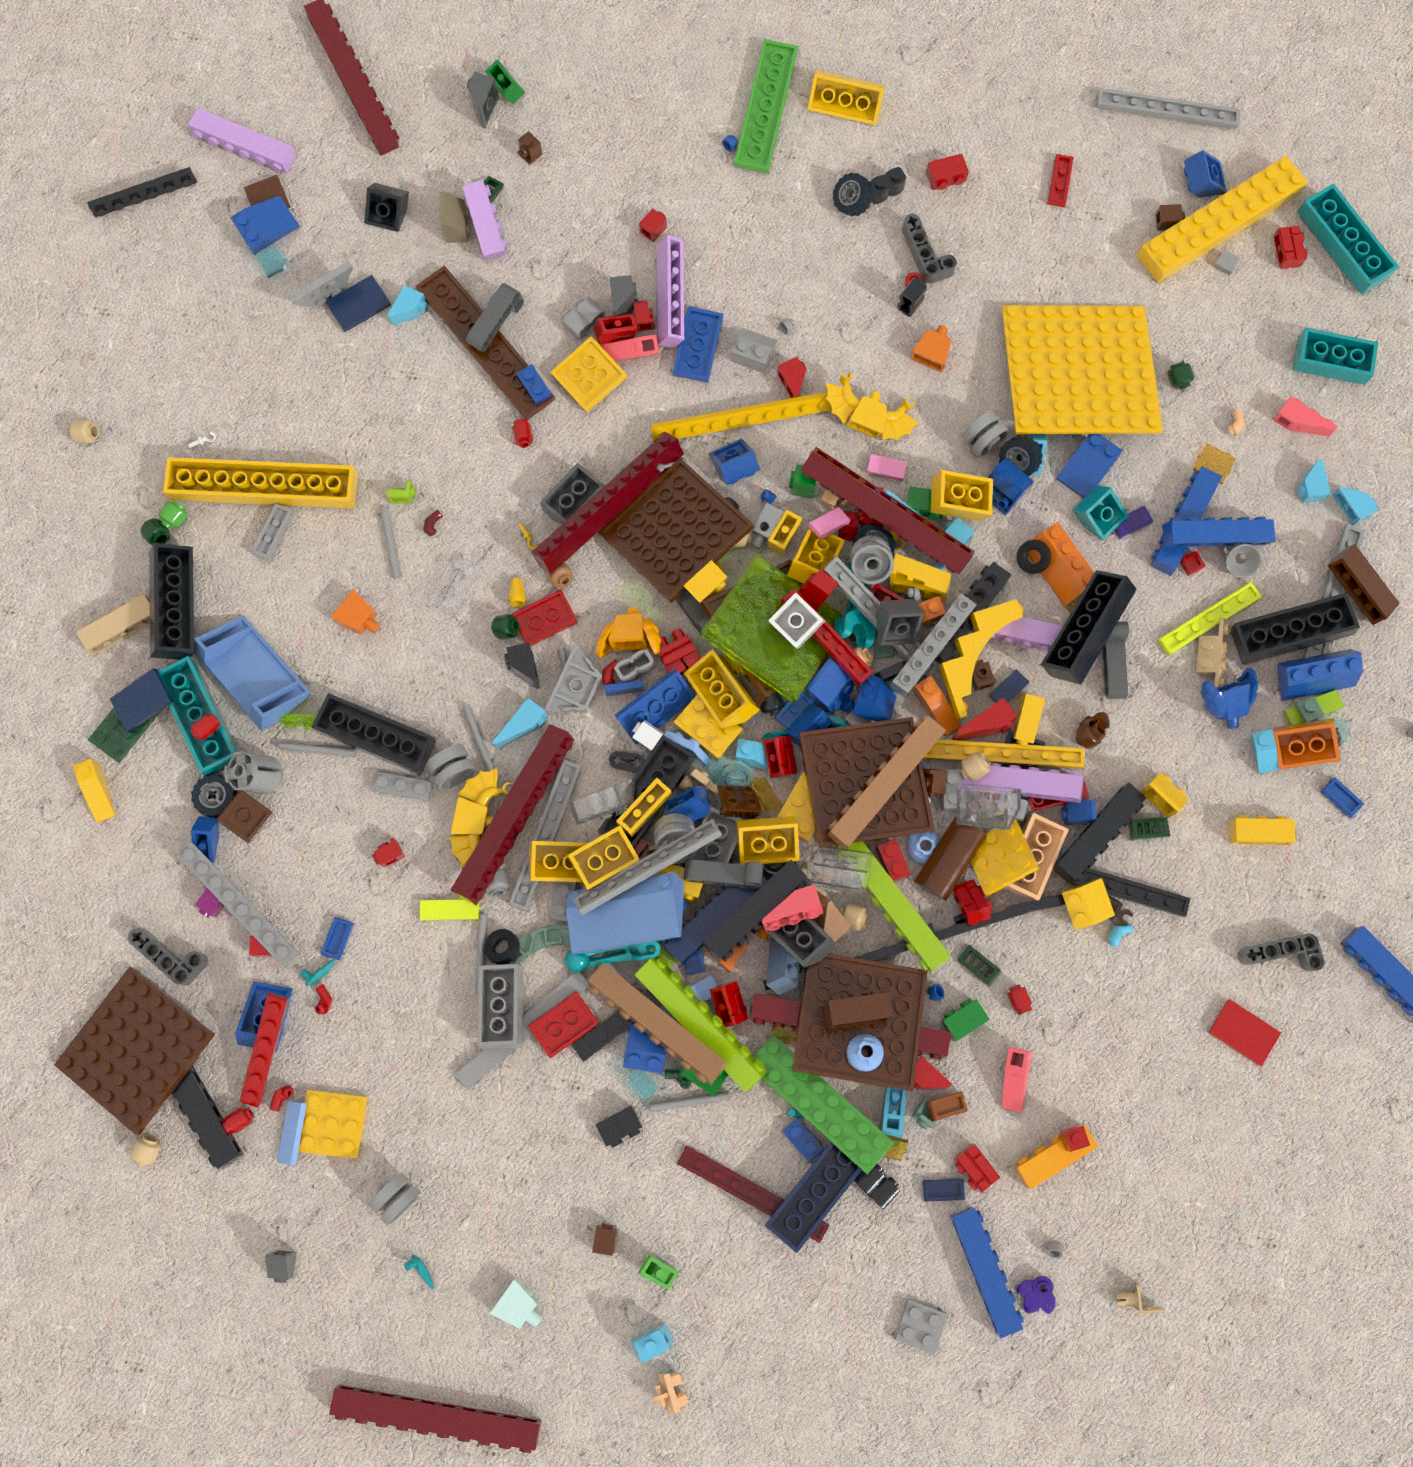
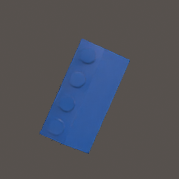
(1319, 674)

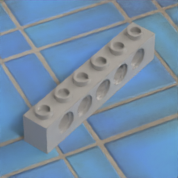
(933, 645)

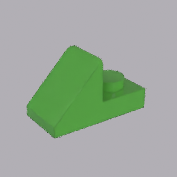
(658, 1271)

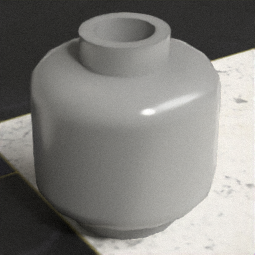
(499, 885)

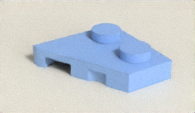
(690, 745)

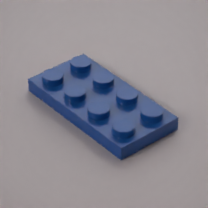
(699, 346)
(657, 703)

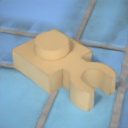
(702, 779)

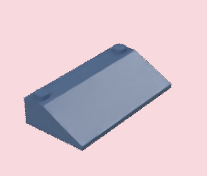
(250, 671)
(636, 916)

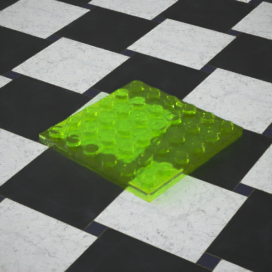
(747, 637)

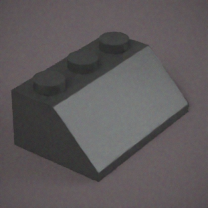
(570, 494)
(804, 941)

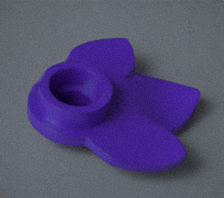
(1035, 1297)

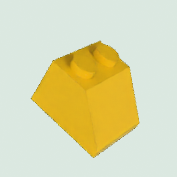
(1164, 795)
(1088, 903)

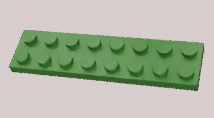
(766, 106)
(823, 1107)

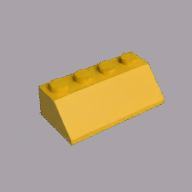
(846, 97)
(721, 690)
(550, 862)

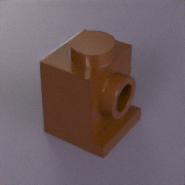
(529, 147)
(981, 682)
(935, 781)

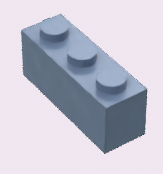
(782, 969)

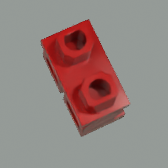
(678, 651)

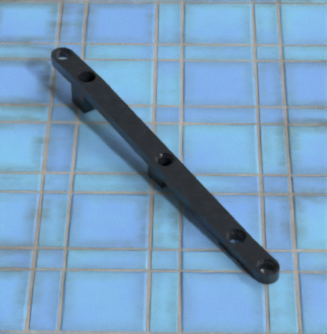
(1010, 912)

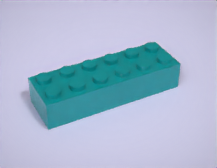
(1347, 239)
(191, 702)

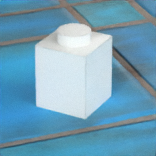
(647, 734)

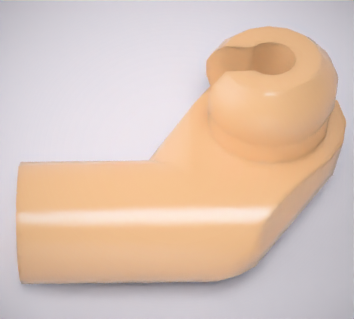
(1238, 424)

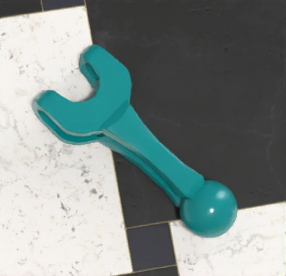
(855, 622)
(638, 952)

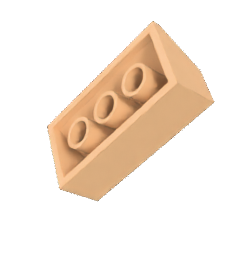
(1045, 842)

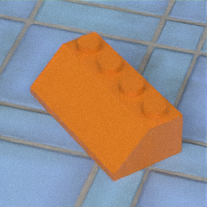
(1068, 570)

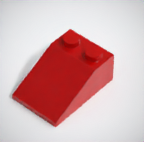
(989, 723)

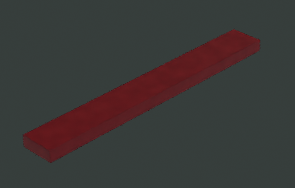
(737, 1185)

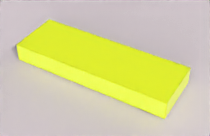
(448, 910)

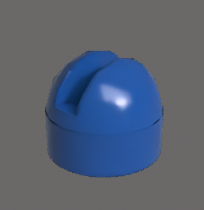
(729, 142)
(768, 496)
(847, 705)
(935, 992)

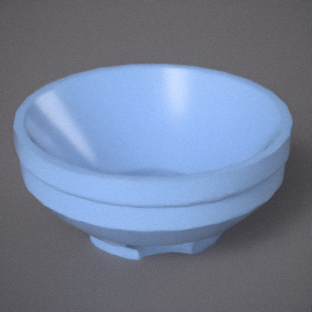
(914, 850)
(855, 1057)

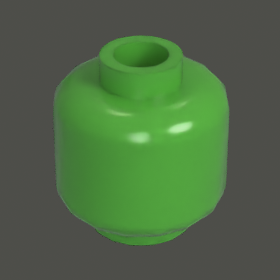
(173, 514)

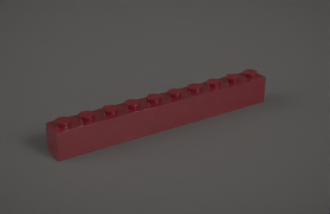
(350, 74)
(607, 503)
(887, 510)
(512, 815)
(787, 1013)
(435, 1418)

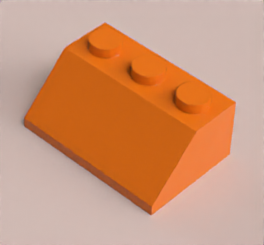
(1306, 743)

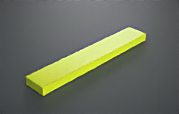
(1209, 618)

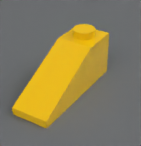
(94, 789)

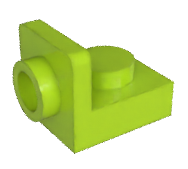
(402, 496)

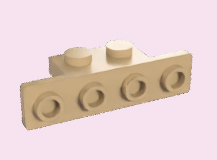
(1213, 652)

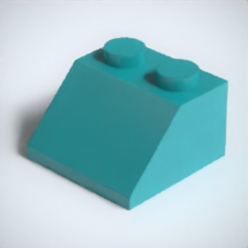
(1101, 511)

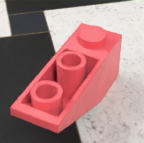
(632, 348)
(1300, 418)
(797, 906)
(1016, 1078)

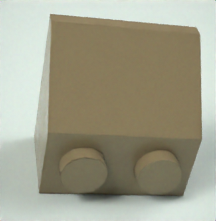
(454, 218)

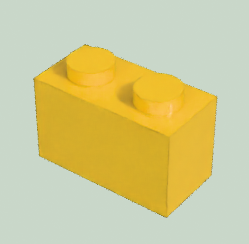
(784, 532)

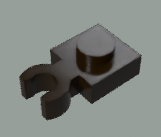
(1119, 913)

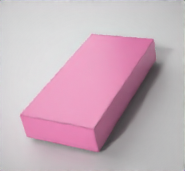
(886, 467)
(829, 523)

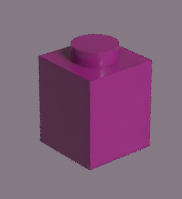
(209, 904)

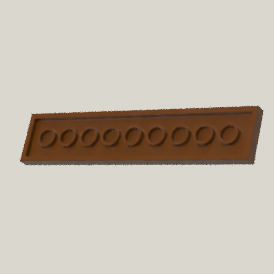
(499, 359)

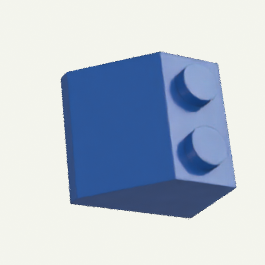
(1204, 175)
(734, 461)
(830, 687)
(874, 700)
(643, 1053)

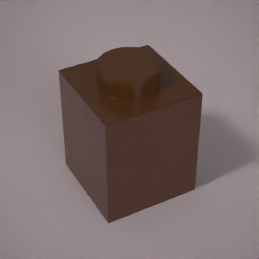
(1169, 216)
(605, 1239)

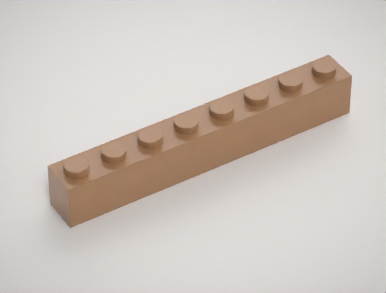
(888, 780)
(657, 1024)

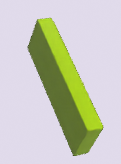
(1328, 703)

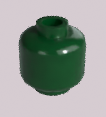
(1181, 375)
(154, 531)
(505, 626)

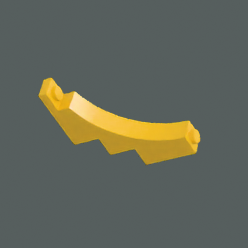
(959, 671)

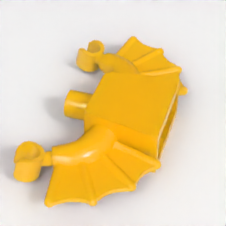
(867, 413)
(473, 818)

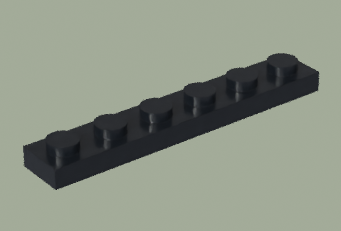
(142, 192)
(1139, 893)
(606, 1032)

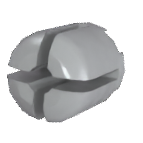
(251, 772)

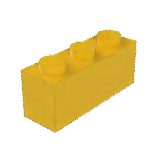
(644, 807)
(1262, 830)

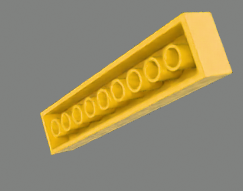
(1222, 219)
(260, 482)

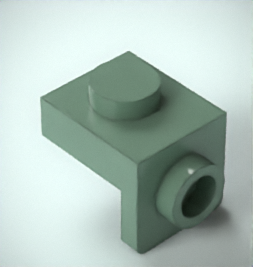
(1309, 710)
(922, 1114)

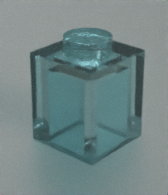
(272, 260)
(642, 1085)

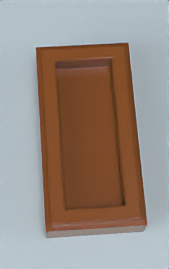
(946, 1106)

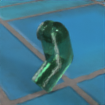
(676, 1074)

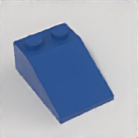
(264, 223)
(1089, 464)
(252, 1012)

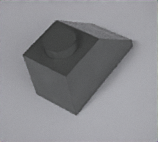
(280, 1265)

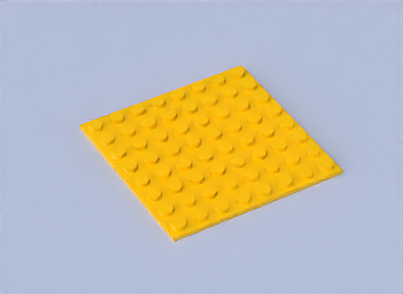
(1081, 370)

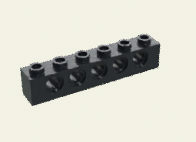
(998, 577)

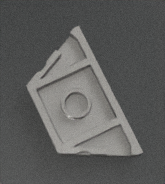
(323, 288)
(575, 684)

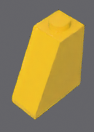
(1027, 718)

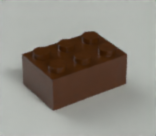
(857, 1010)

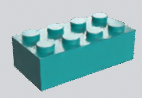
(1335, 356)

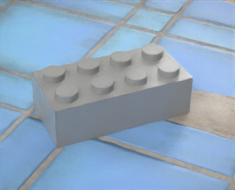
(500, 1006)

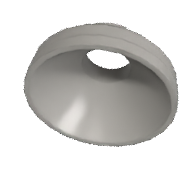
(1249, 565)

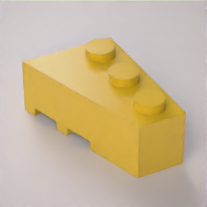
(928, 579)
(707, 582)

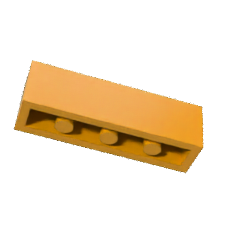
(1050, 1160)

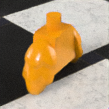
(628, 633)

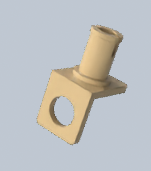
(1134, 1298)

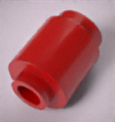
(522, 433)
(205, 726)
(1019, 999)
(238, 1120)

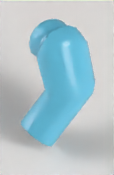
(1117, 932)

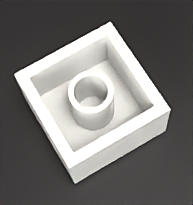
(796, 621)

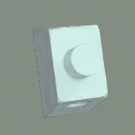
(517, 1306)

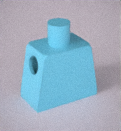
(652, 1343)

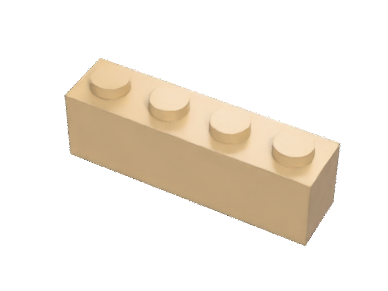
(115, 625)

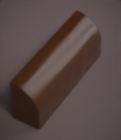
(1363, 584)
(950, 859)

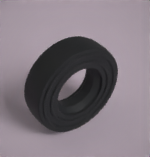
(1023, 562)
(509, 954)

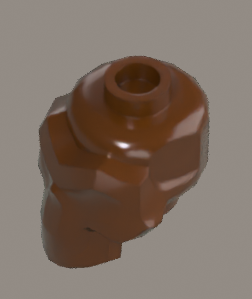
(1092, 730)

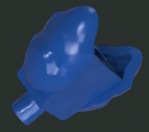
(1231, 700)

